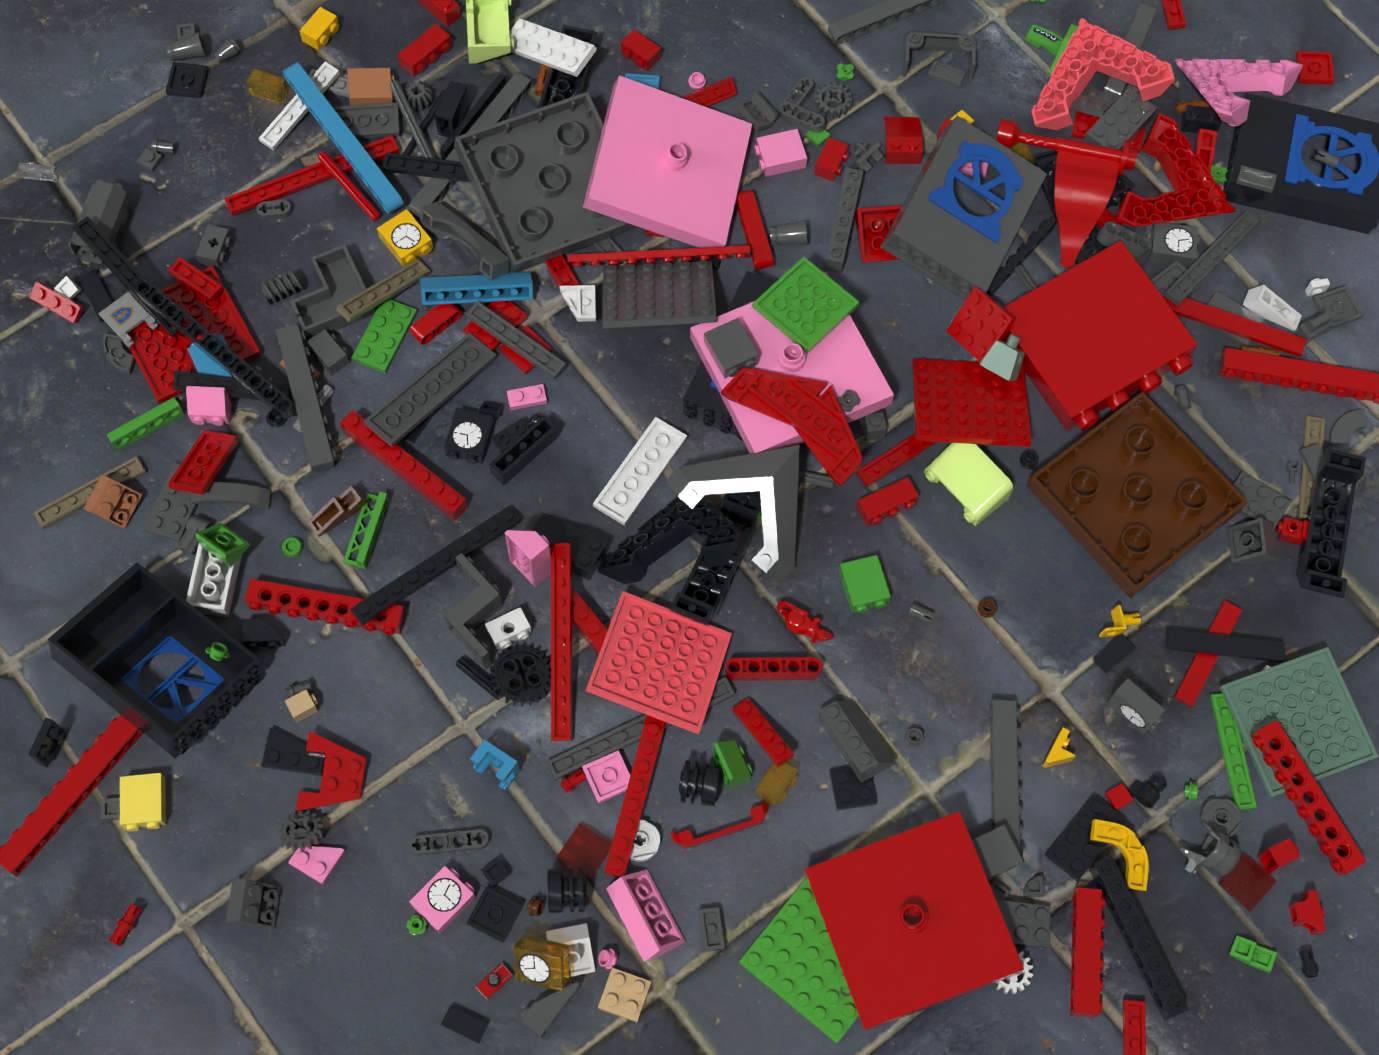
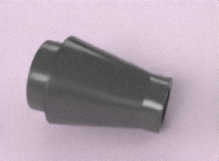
(227, 50)

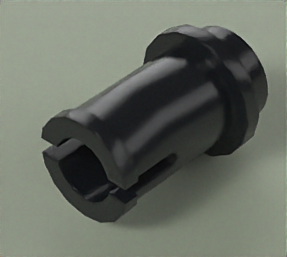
(1309, 965)

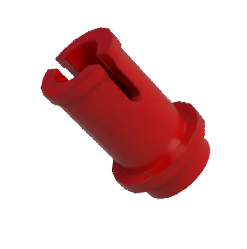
(572, 781)

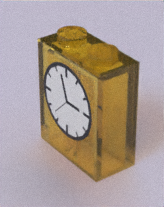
(542, 962)

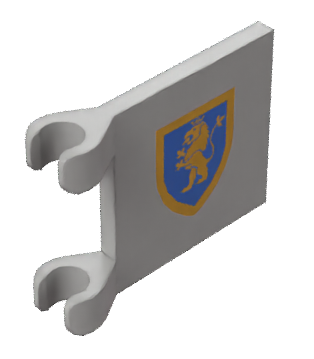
(125, 315)

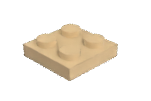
(624, 995)

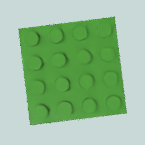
(805, 304)

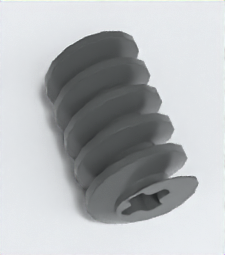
(280, 286)

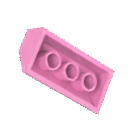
(529, 554)
(645, 915)

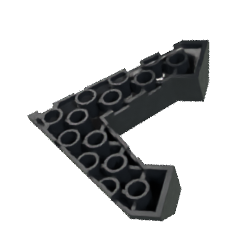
(668, 529)

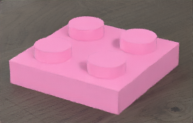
(607, 776)

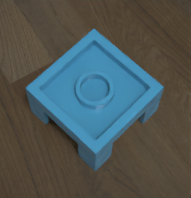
(489, 754)

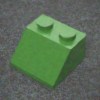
(732, 764)

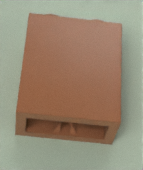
(369, 86)

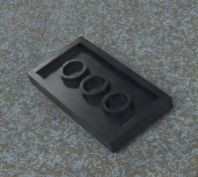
(1074, 849)

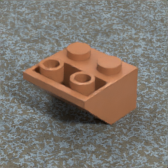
(112, 501)

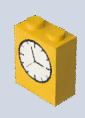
(405, 238)

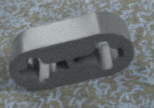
(274, 209)

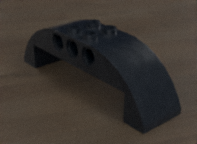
(1328, 523)
(706, 585)

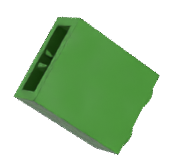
(864, 584)

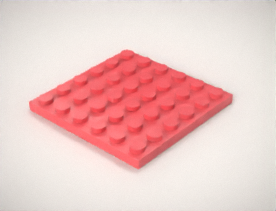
(659, 663)

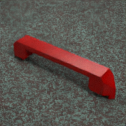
(686, 839)

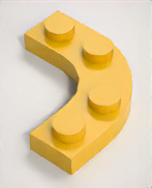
(1134, 853)

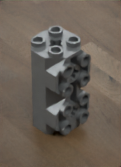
(108, 210)

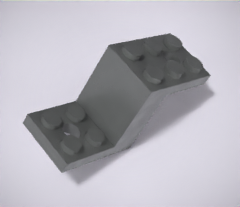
(474, 610)

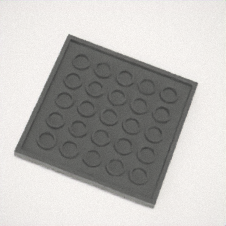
(658, 294)

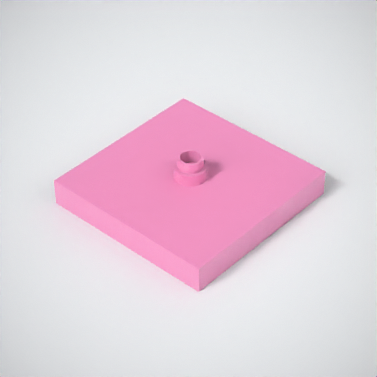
(668, 165)
(838, 359)

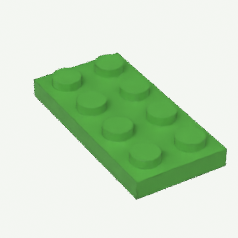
(384, 335)

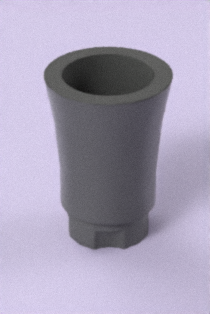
(186, 48)
(789, 234)

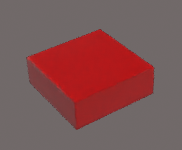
(1119, 797)

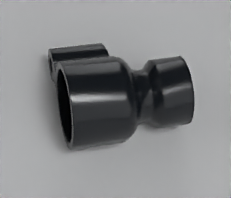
(1148, 794)

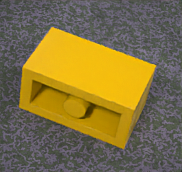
(319, 28)

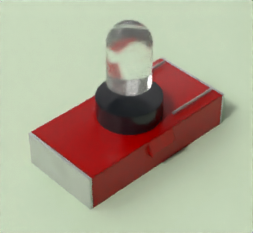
(494, 981)

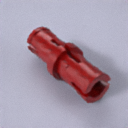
(125, 924)

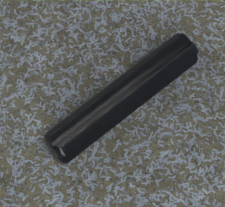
(477, 676)

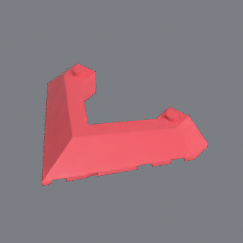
(1092, 51)

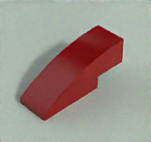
(1205, 146)

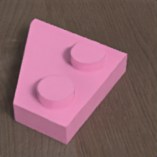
(317, 862)

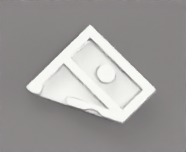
(580, 301)

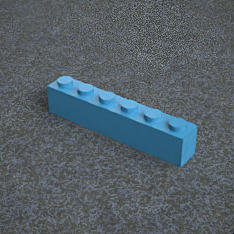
(475, 288)

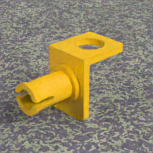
(1120, 622)

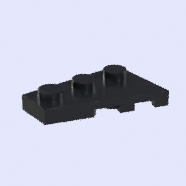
(290, 755)

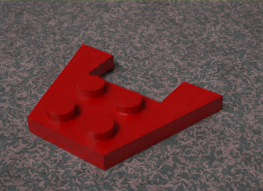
(341, 775)

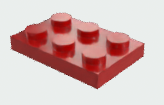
(504, 309)

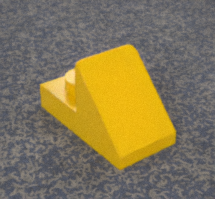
(1058, 754)

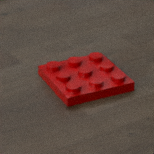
(980, 323)

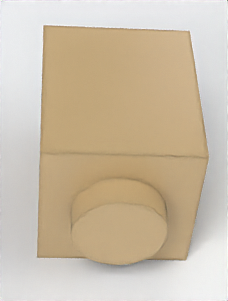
(302, 705)

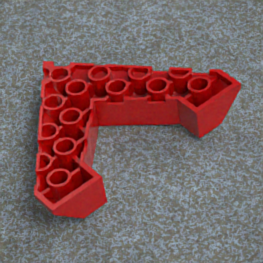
(1193, 183)

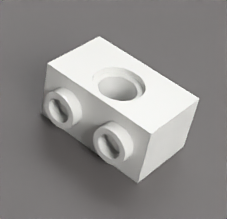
(514, 619)

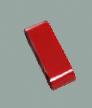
(435, 322)

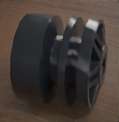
(699, 783)
(566, 890)

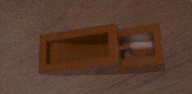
(338, 510)

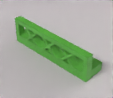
(145, 424)
(371, 532)

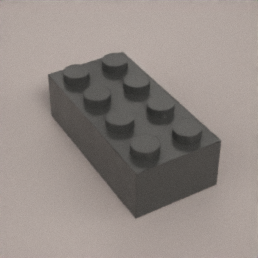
(1121, 121)

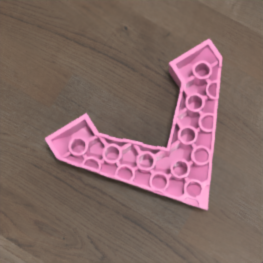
(1222, 77)

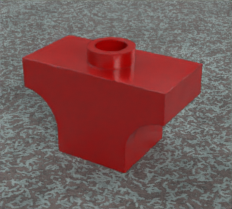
(1308, 913)

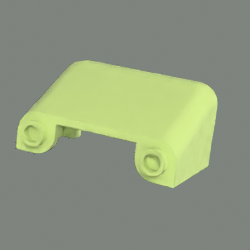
(488, 29)
(971, 479)

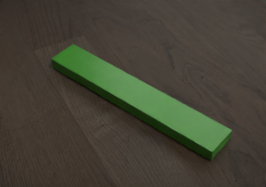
(1233, 754)

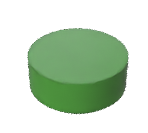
(292, 547)

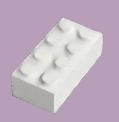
(212, 584)

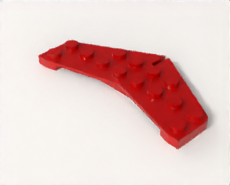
(797, 403)

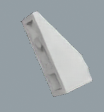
(1271, 307)

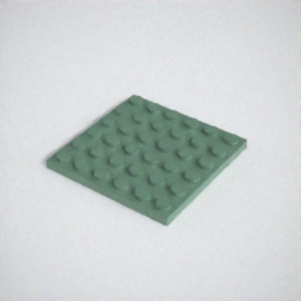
(1312, 710)

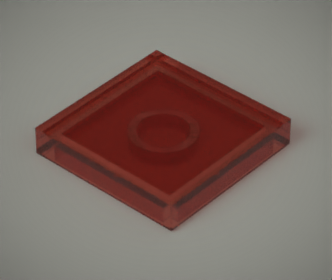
(584, 851)
(1247, 883)

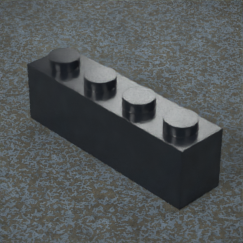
(523, 450)

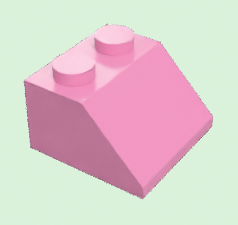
(208, 405)

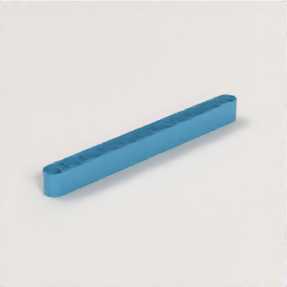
(343, 138)

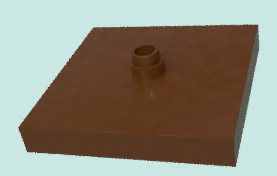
(1136, 494)

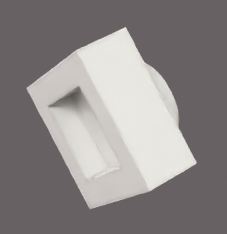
(1317, 286)
(68, 287)

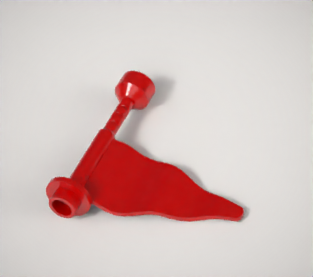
(1082, 182)

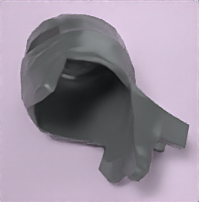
(1216, 853)

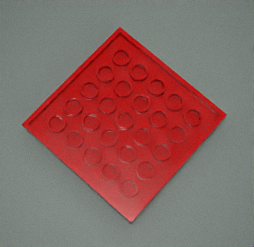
(162, 355)
(968, 404)

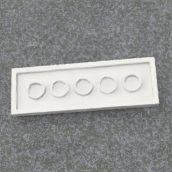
(550, 47)
(640, 471)

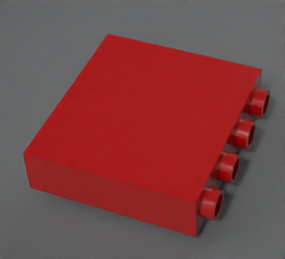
(1098, 337)

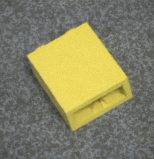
(142, 801)

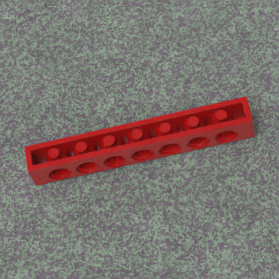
(259, 589)
(1317, 800)

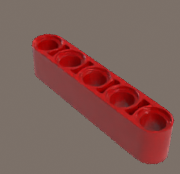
(754, 230)
(765, 674)

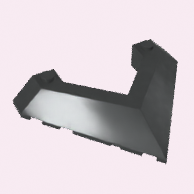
(776, 478)

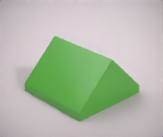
(222, 543)

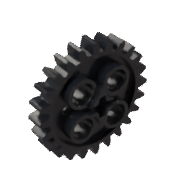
(504, 679)

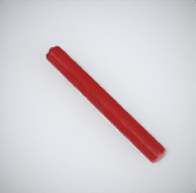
(349, 186)

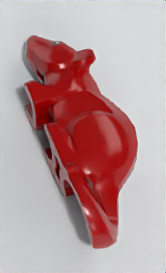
(799, 623)

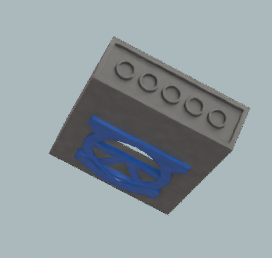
(940, 235)

